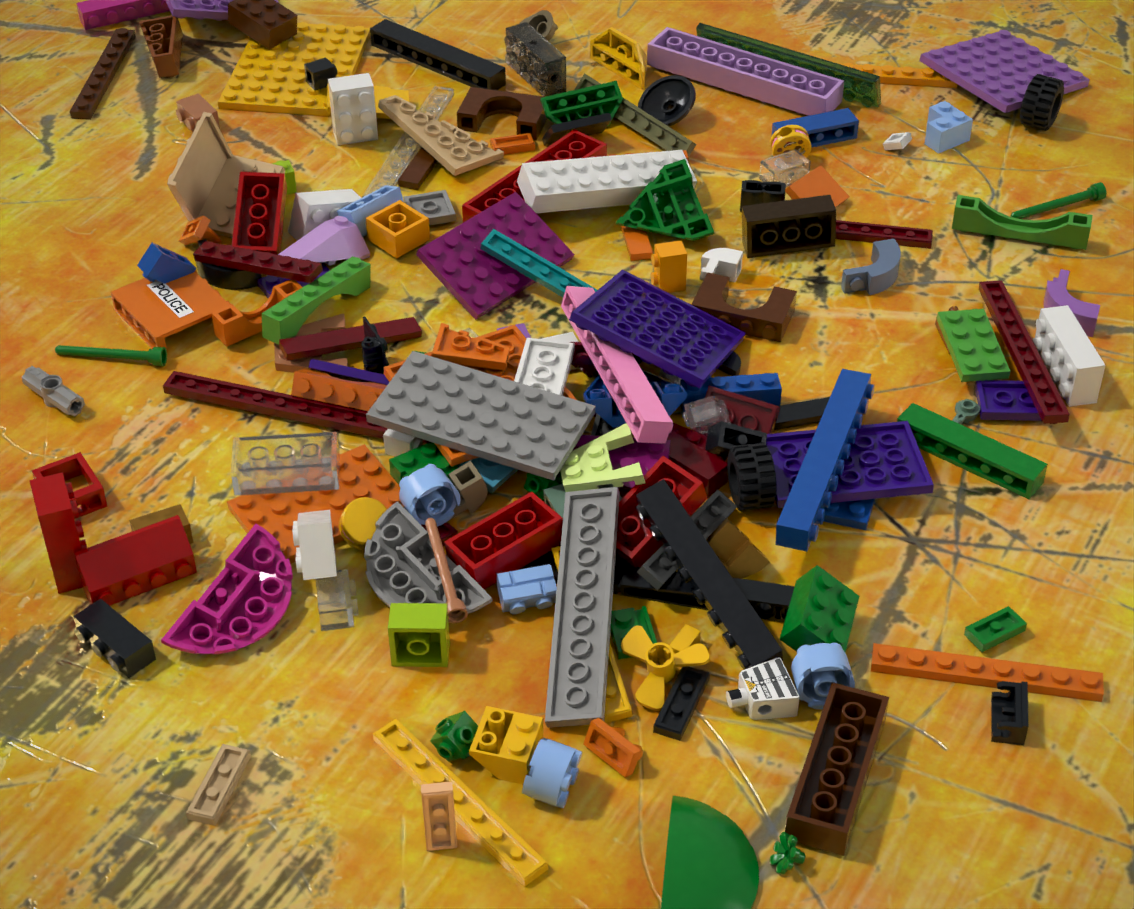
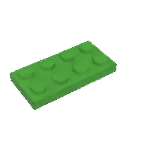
(973, 345)

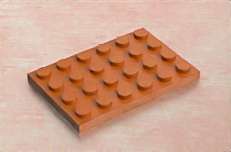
(358, 477)

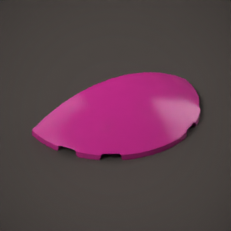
(240, 602)

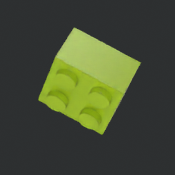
(419, 634)

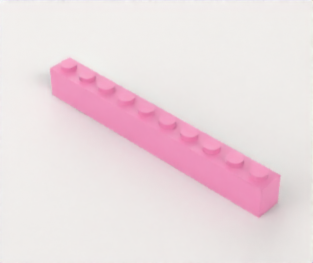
(622, 378)

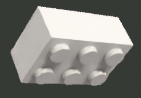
(353, 109)
(316, 551)

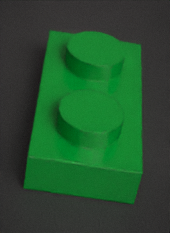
(995, 629)

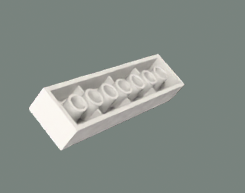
(592, 180)

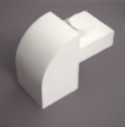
(722, 262)

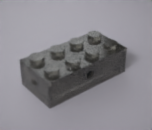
(535, 59)

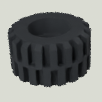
(1042, 102)
(751, 476)

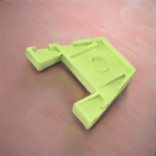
(592, 464)

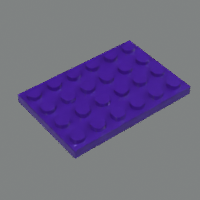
(880, 463)

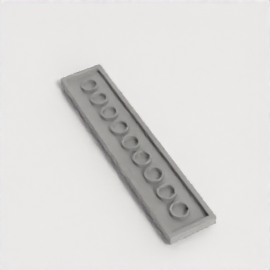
(583, 608)

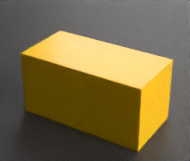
(685, 638)

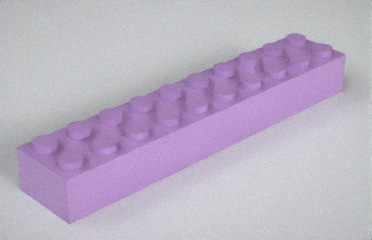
(744, 72)

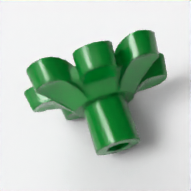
(786, 854)

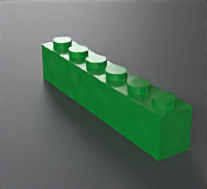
(975, 451)

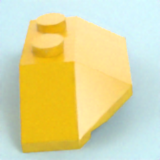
(620, 56)

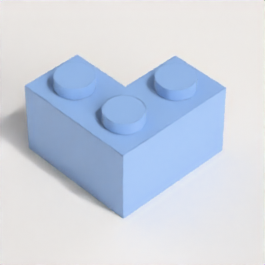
(947, 127)

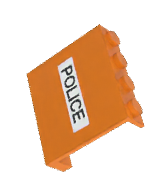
(164, 309)

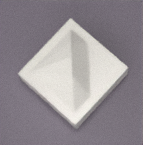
(897, 141)

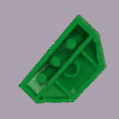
(583, 103)

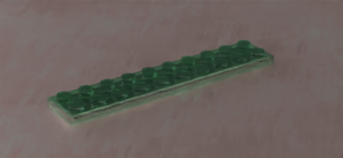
(857, 84)

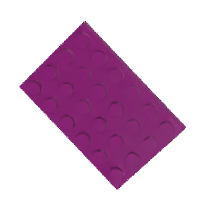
(477, 277)

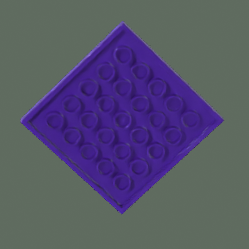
(658, 328)

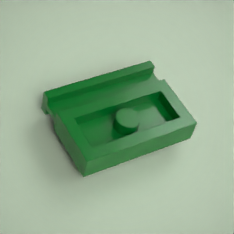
(623, 621)

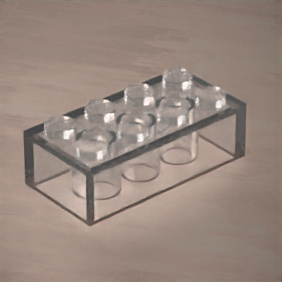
(285, 463)

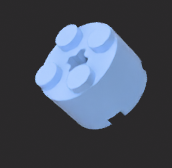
(429, 495)
(817, 668)
(552, 772)

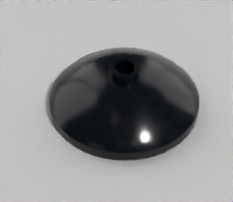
(668, 99)

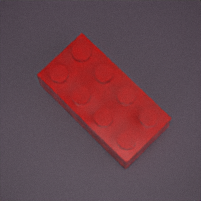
(260, 211)
(59, 528)
(634, 538)
(506, 539)

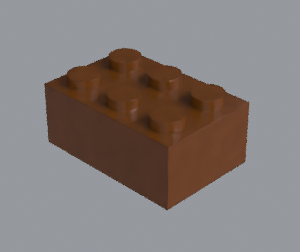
(263, 21)

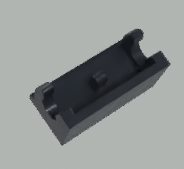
(1010, 713)

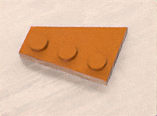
(468, 351)

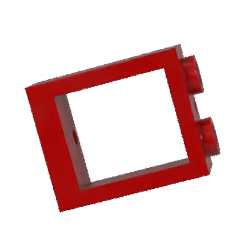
(90, 497)

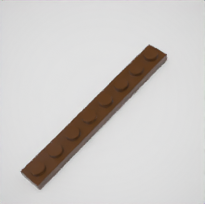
(102, 74)

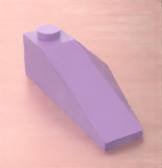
(330, 242)

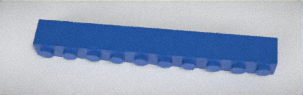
(824, 461)

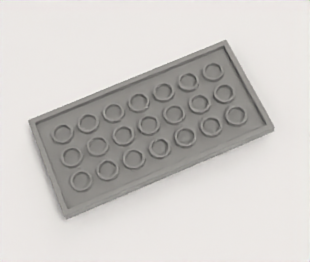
(482, 414)

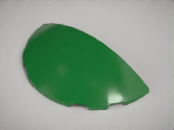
(707, 860)

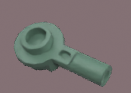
(966, 411)

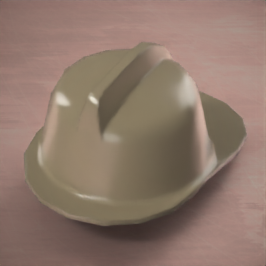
(542, 23)

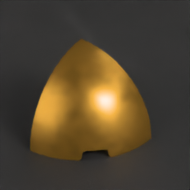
(736, 551)

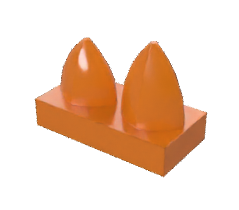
(198, 230)
(612, 746)

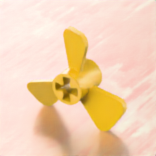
(639, 646)

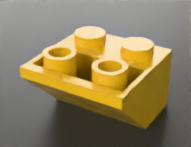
(506, 743)

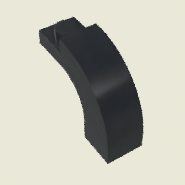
(226, 277)

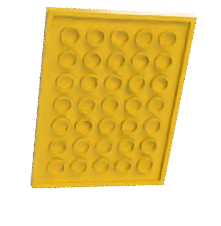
(276, 77)

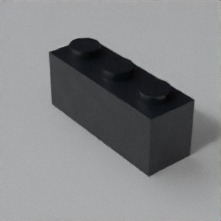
(114, 638)

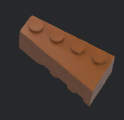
(164, 43)

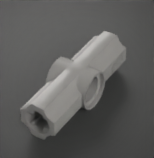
(53, 391)

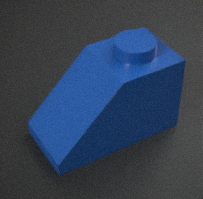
(164, 264)

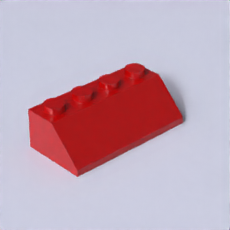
(136, 562)

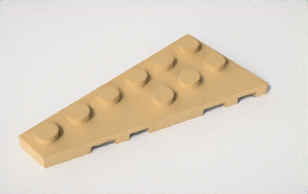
(441, 139)

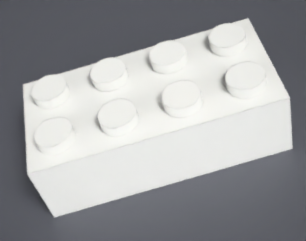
(1069, 356)

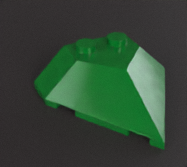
(669, 206)

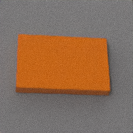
(817, 184)

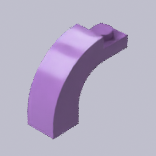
(1057, 295)

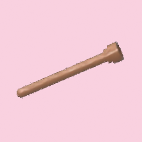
(456, 608)

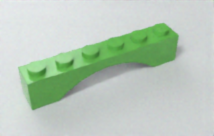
(1066, 230)
(289, 315)

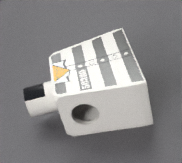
(765, 691)

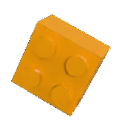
(398, 229)

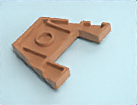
(324, 325)

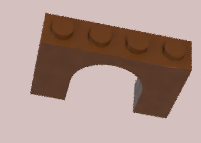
(482, 103)
(763, 322)

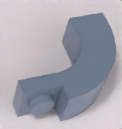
(878, 275)

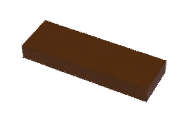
(417, 170)

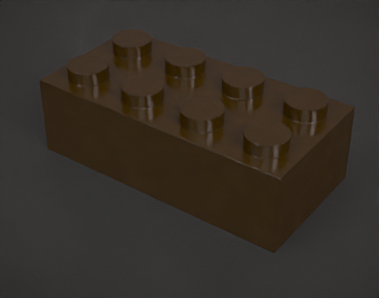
(788, 226)

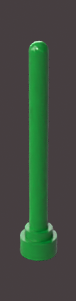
(1094, 192)
(156, 356)

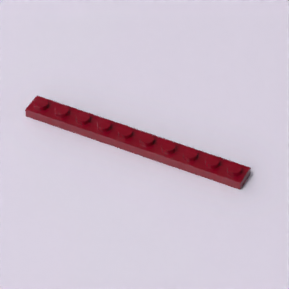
(1024, 353)
(271, 403)

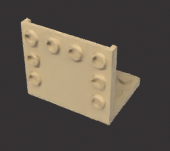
(208, 176)

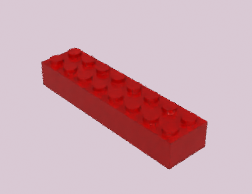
(571, 146)

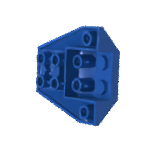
(668, 392)

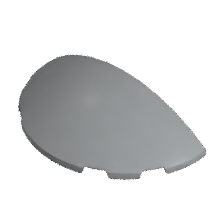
(404, 565)

